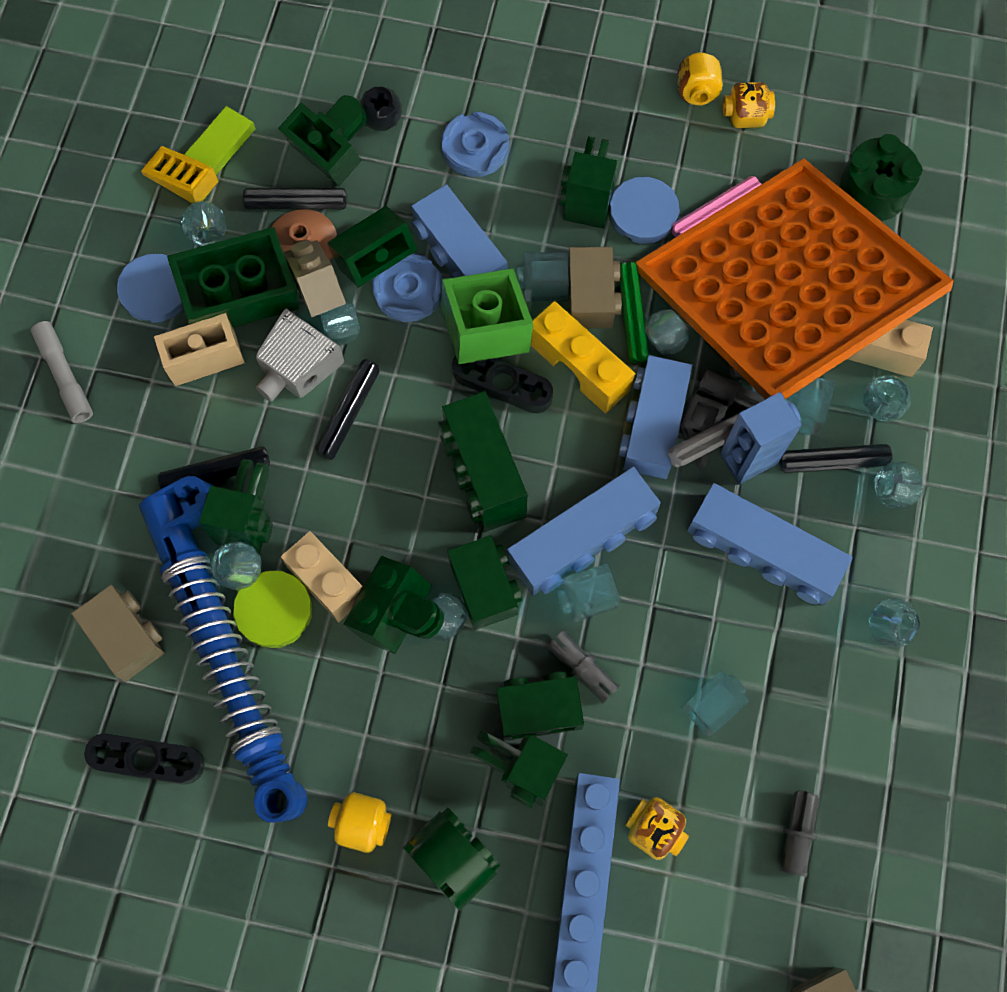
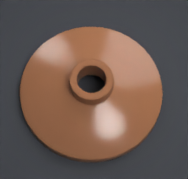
(306, 221)

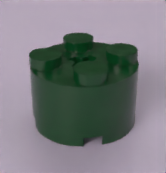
(882, 175)
(450, 859)

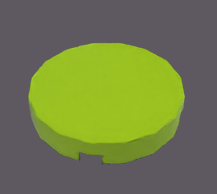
(273, 610)

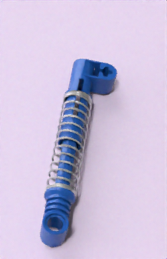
(215, 641)

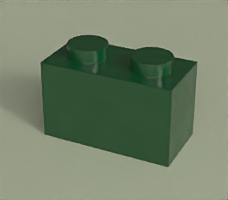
(372, 246)
(483, 582)
(540, 706)

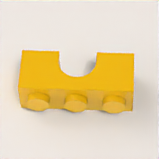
(599, 371)

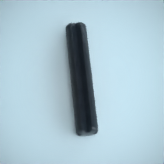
(295, 198)
(347, 409)
(836, 458)
(215, 468)

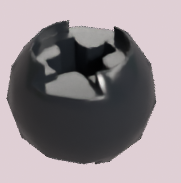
(390, 108)

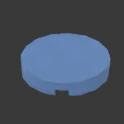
(475, 144)
(644, 210)
(149, 289)
(409, 289)

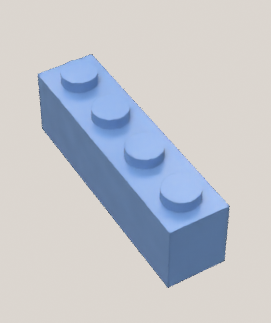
(583, 532)
(769, 545)

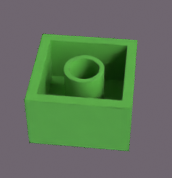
(486, 316)

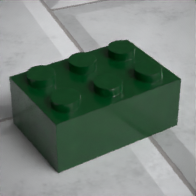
(235, 277)
(483, 462)

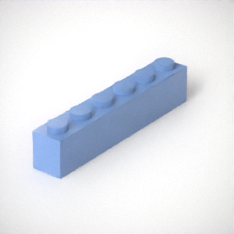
(585, 884)

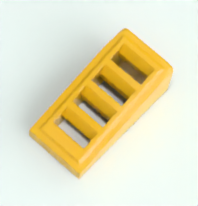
(199, 187)

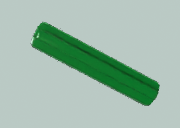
(633, 313)

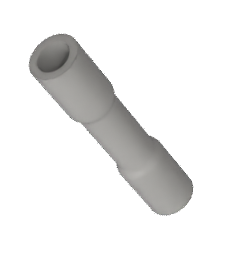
(70, 390)

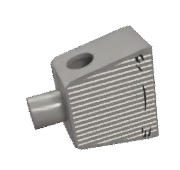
(295, 357)

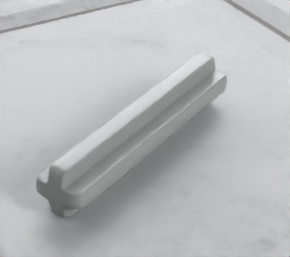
(701, 443)

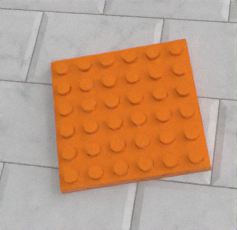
(792, 279)

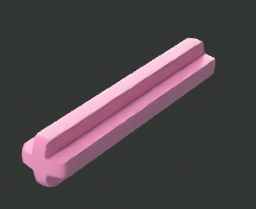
(714, 205)

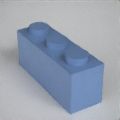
(454, 235)
(655, 416)
(760, 437)

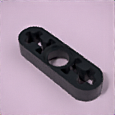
(530, 382)
(119, 743)

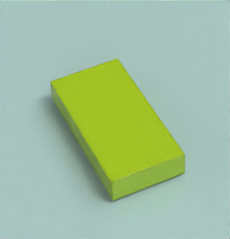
(221, 139)

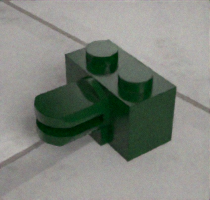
(326, 137)
(588, 185)
(240, 511)
(394, 606)
(531, 767)

